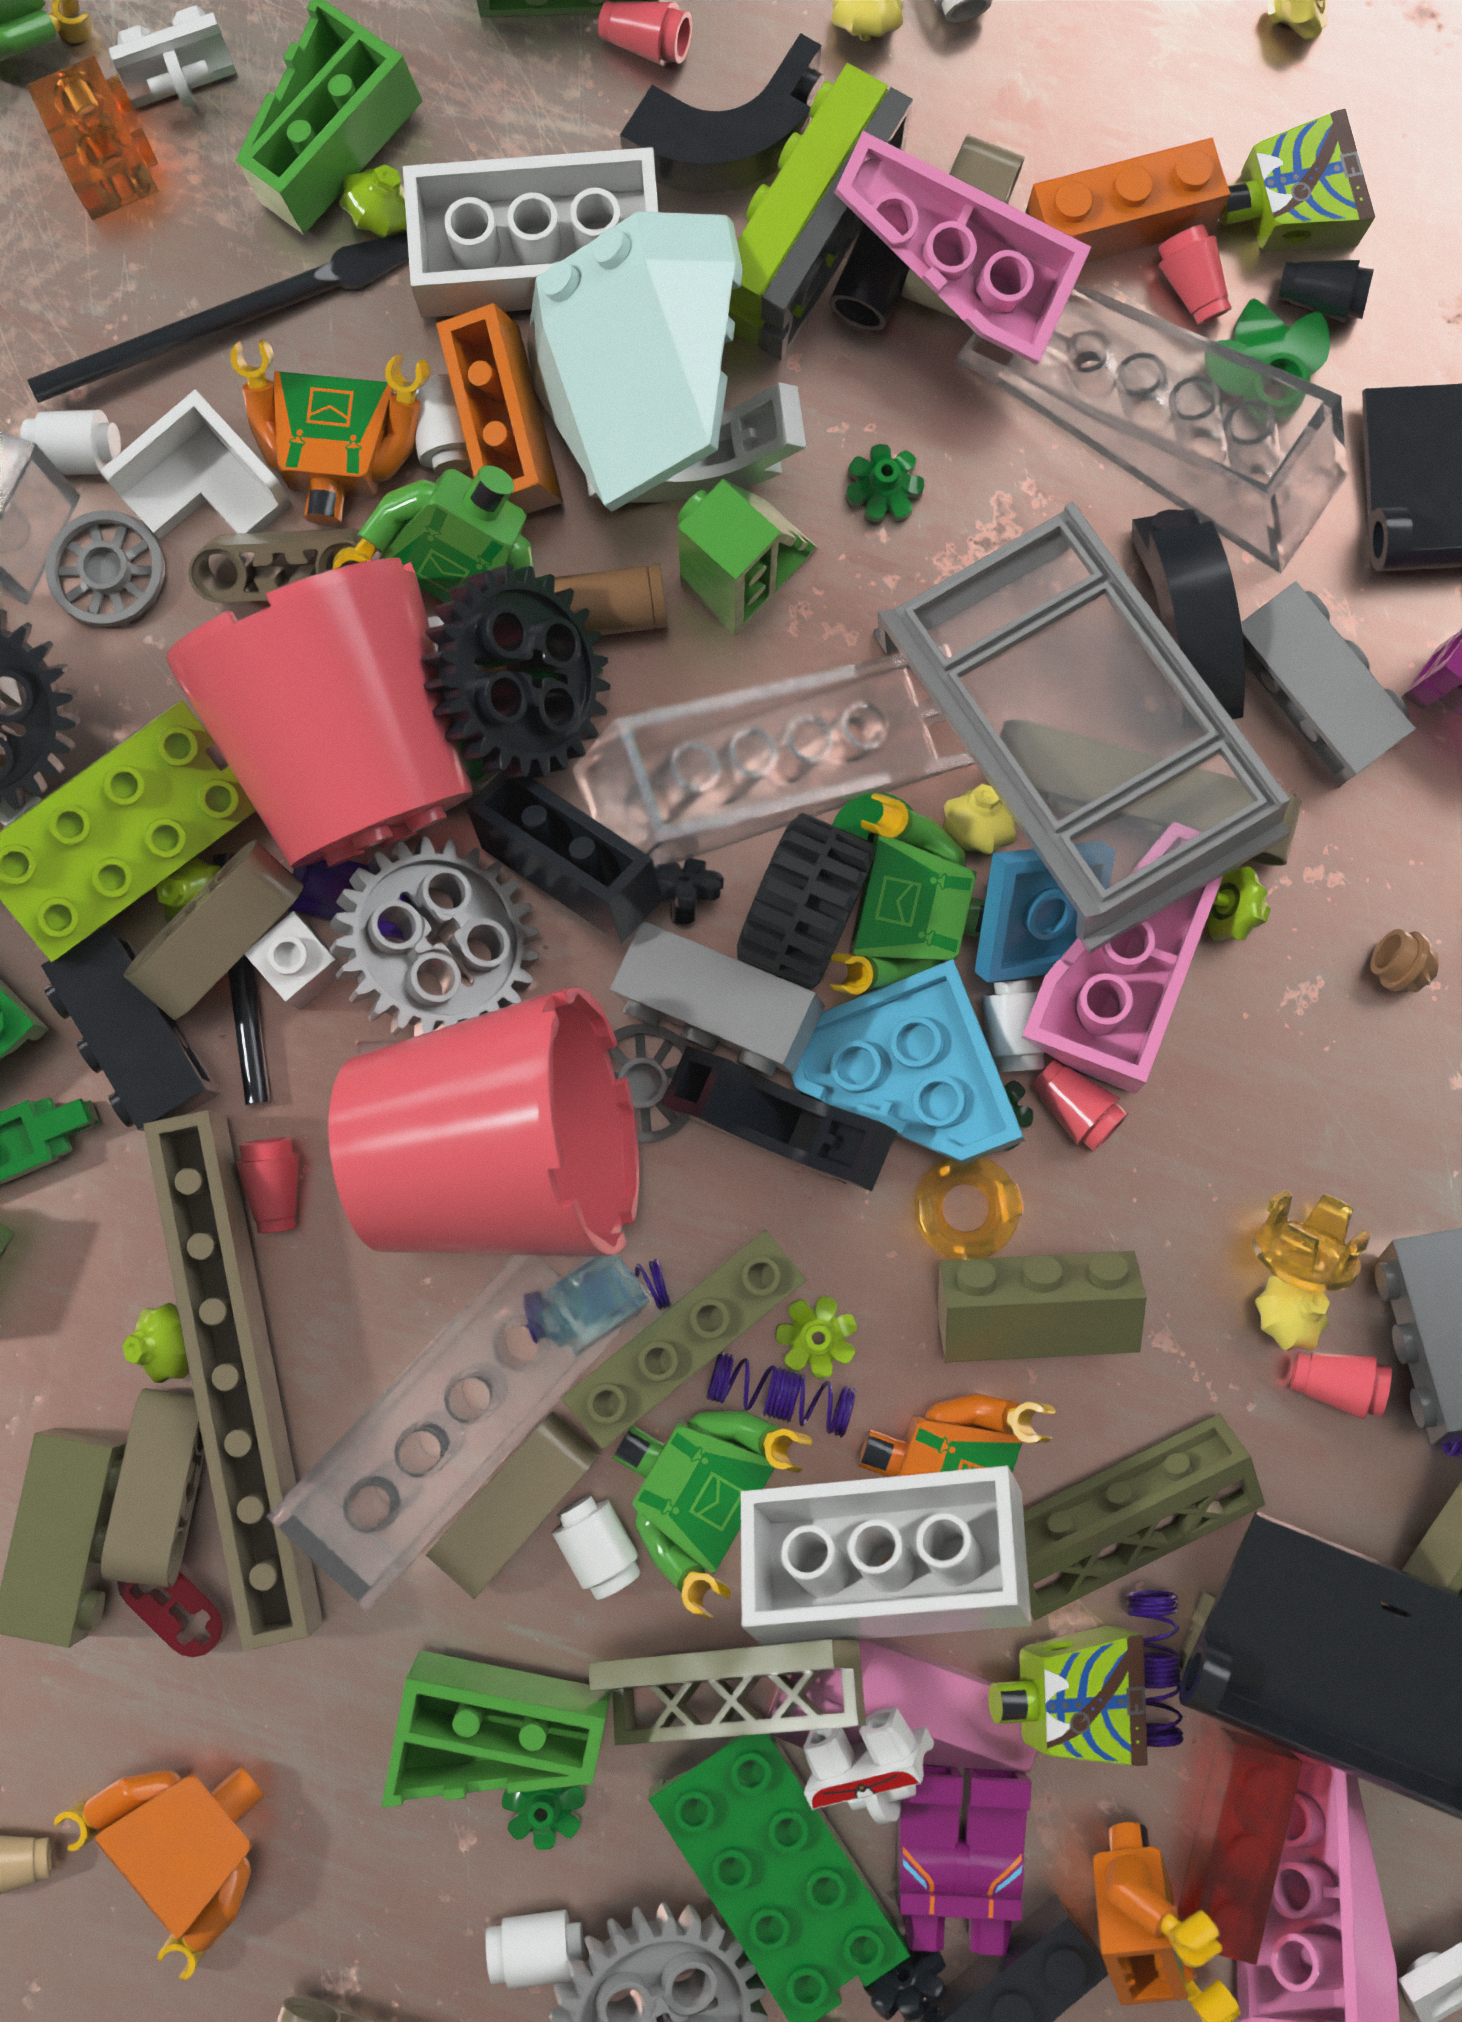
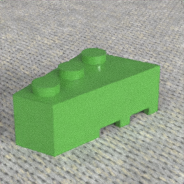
(327, 116)
(736, 552)
(491, 1729)

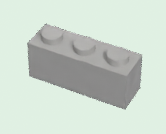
(1321, 684)
(716, 1000)

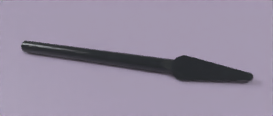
(349, 268)

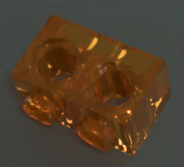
(95, 137)

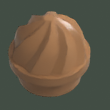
(1405, 961)

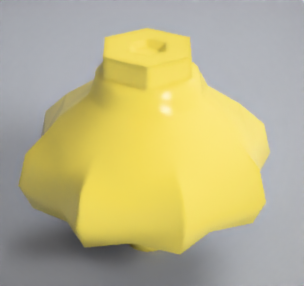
(867, 16)
(1303, 16)
(979, 821)
(1292, 1314)

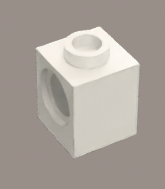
(295, 961)

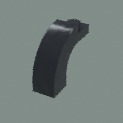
(728, 147)
(1196, 598)
(779, 1119)

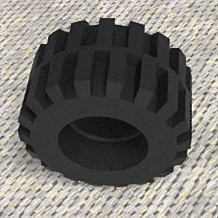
(804, 901)

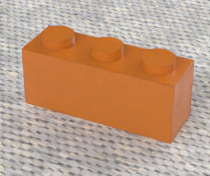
(1135, 199)
(499, 403)

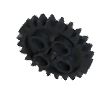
(504, 715)
(40, 716)

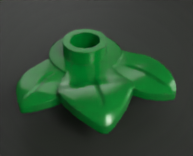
(1267, 338)

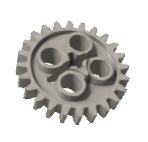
(390, 969)
(649, 1961)

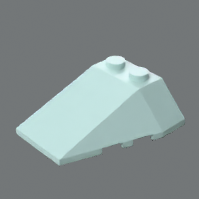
(634, 347)

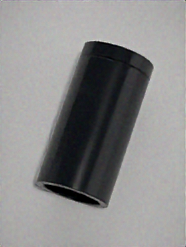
(869, 283)

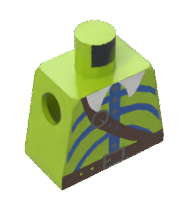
(1304, 188)
(1080, 1697)

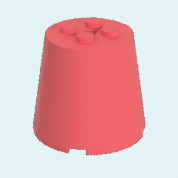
(329, 711)
(490, 1136)

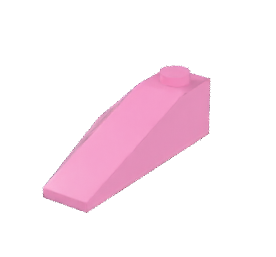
(975, 252)
(1113, 1005)
(926, 1694)
(1326, 1925)

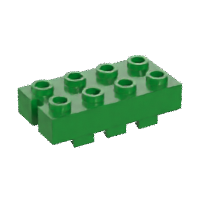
(779, 1875)

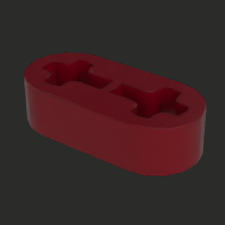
(170, 1622)

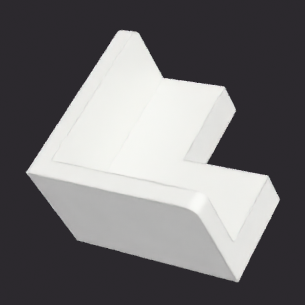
(194, 460)

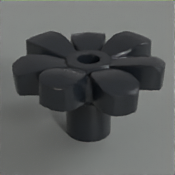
(687, 886)
(909, 1986)

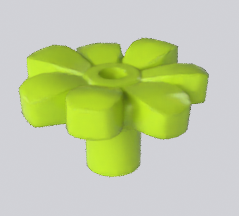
(800, 1334)

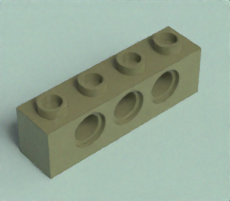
(683, 1339)

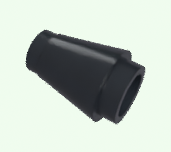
(1328, 287)

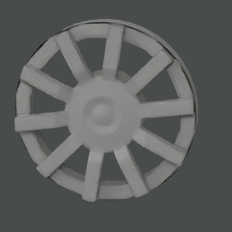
(105, 568)
(648, 1078)

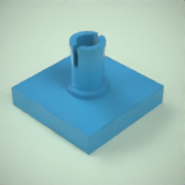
(1024, 919)

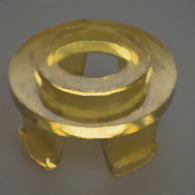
(1003, 1215)
(1295, 1247)

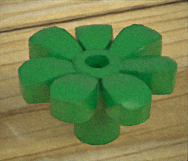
(884, 483)
(544, 1823)

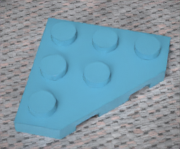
(914, 1064)

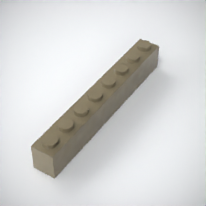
(232, 1375)

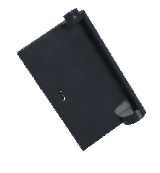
(1414, 476)
(1331, 1672)

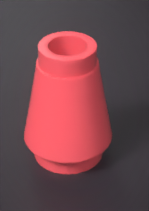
(647, 29)
(1196, 273)
(1079, 1105)
(270, 1182)
(1344, 1382)

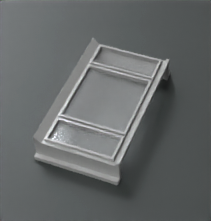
(1089, 725)

